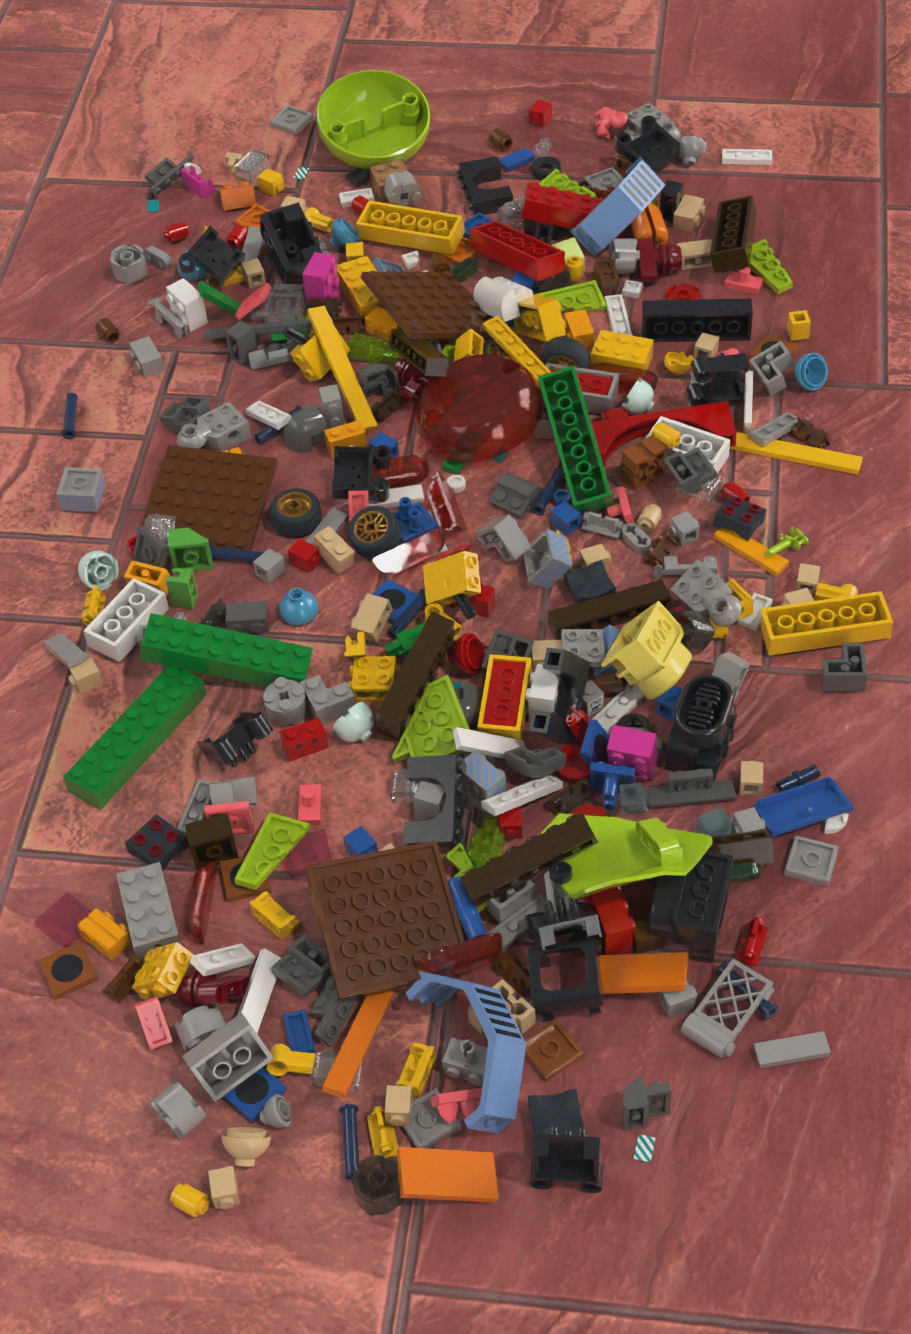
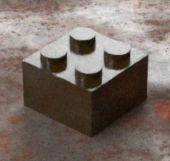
(211, 840)

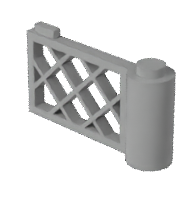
(706, 1029)

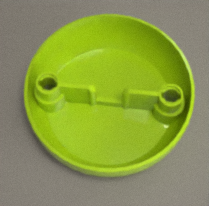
(373, 118)

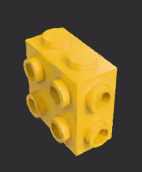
(372, 677)
(162, 971)

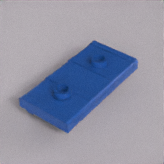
(802, 806)

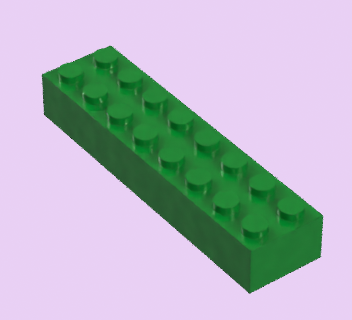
(576, 440)
(222, 652)
(135, 736)

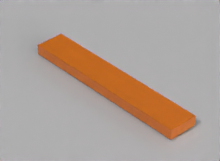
(357, 1044)

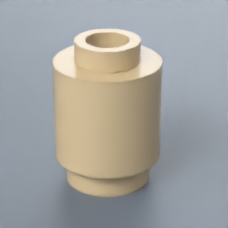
(649, 518)

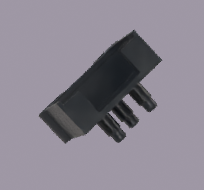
(653, 144)
(213, 256)
(720, 379)
(355, 468)
(232, 743)
(547, 925)
(566, 1159)

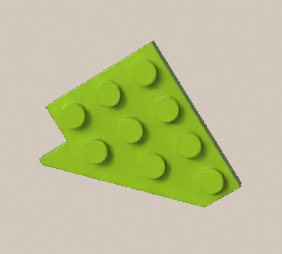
(432, 723)

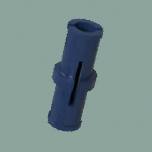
(798, 778)

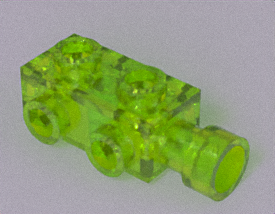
(370, 349)
(487, 841)

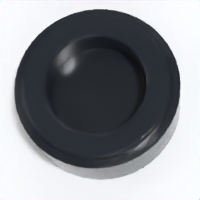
(560, 872)

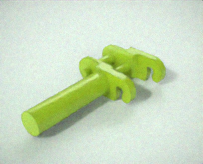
(787, 541)

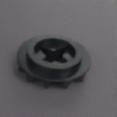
(633, 718)

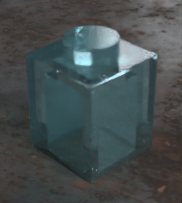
(634, 798)
(715, 823)

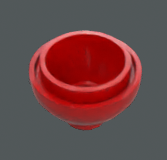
(467, 654)

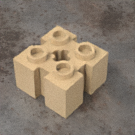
(521, 1010)

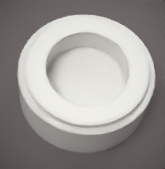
(456, 483)

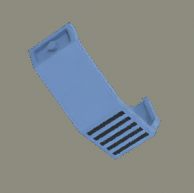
(619, 207)
(504, 1049)

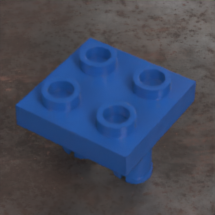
(414, 520)
(608, 779)

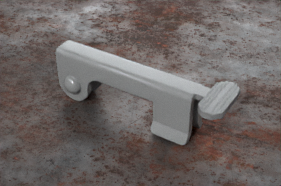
(162, 312)
(672, 567)

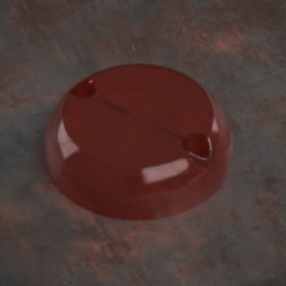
(478, 409)

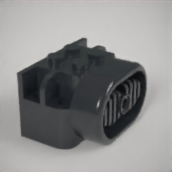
(288, 241)
(701, 726)
(693, 905)

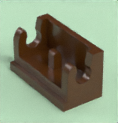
(605, 276)

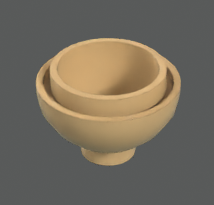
(245, 1144)

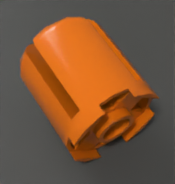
(650, 224)

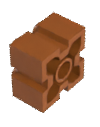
(643, 462)

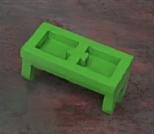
(182, 589)

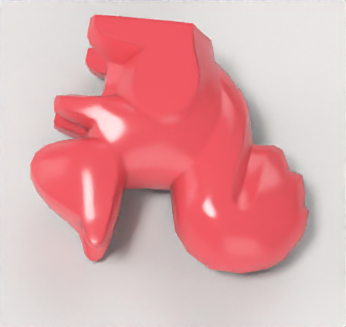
(608, 119)

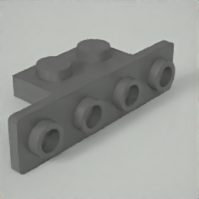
(163, 174)
(271, 355)
(690, 788)
(332, 1011)

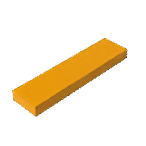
(752, 551)

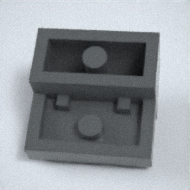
(690, 469)
(514, 494)
(303, 966)
(644, 1102)

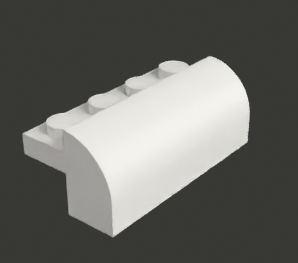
(500, 297)

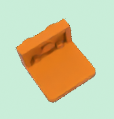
(237, 195)

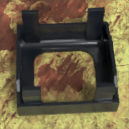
(585, 996)

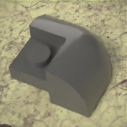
(378, 379)
(184, 413)
(305, 429)
(508, 645)
(470, 699)
(536, 762)

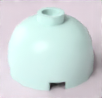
(639, 398)
(98, 569)
(355, 724)

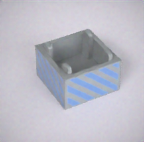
(81, 489)
(547, 559)
(482, 780)

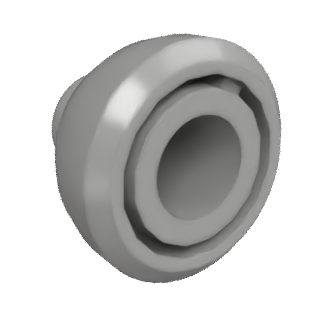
(276, 1112)

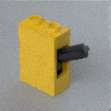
(310, 354)
(453, 581)

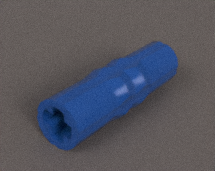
(466, 909)

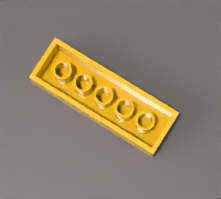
(410, 227)
(825, 623)

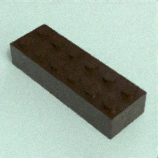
(733, 234)
(415, 675)

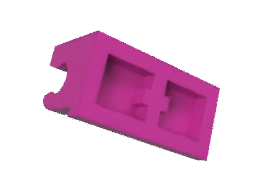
(197, 183)

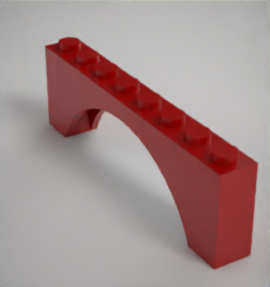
(709, 417)

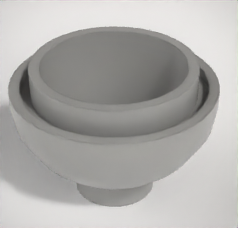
(691, 149)

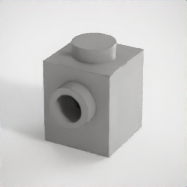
(684, 528)
(747, 821)

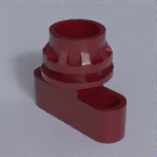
(657, 259)
(411, 380)
(209, 990)

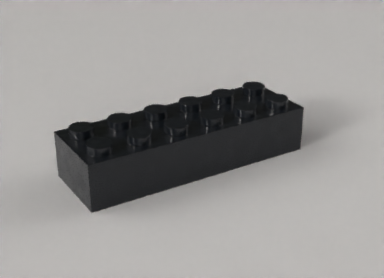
(690, 318)

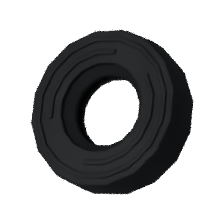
(545, 161)

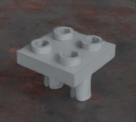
(585, 644)

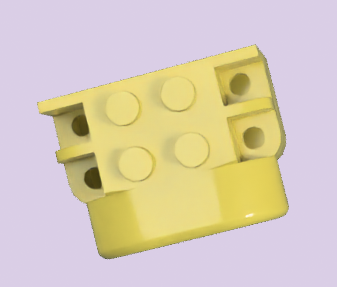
(650, 652)

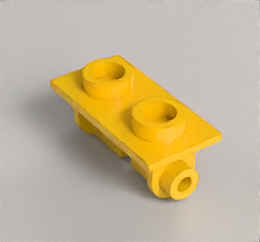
(94, 605)
(382, 1134)

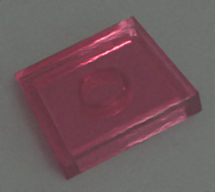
(309, 850)
(62, 920)

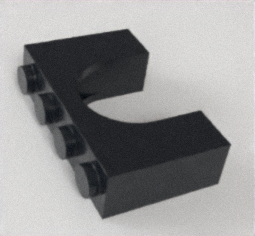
(478, 172)
(572, 676)
(447, 825)

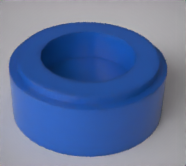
(560, 496)

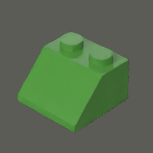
(189, 550)

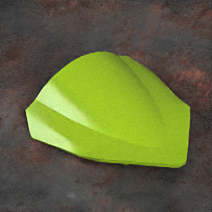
(630, 853)

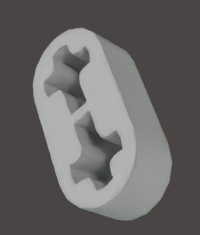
(157, 257)
(638, 537)

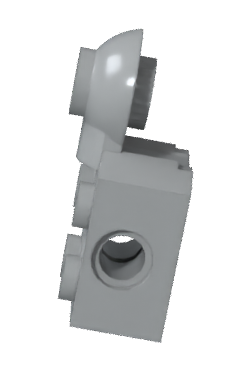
(635, 117)
(218, 428)
(708, 594)

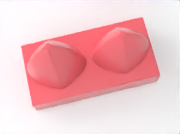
(448, 1103)

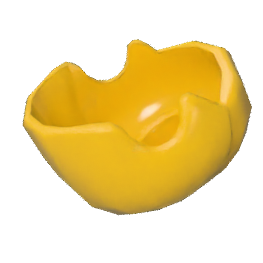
(677, 362)

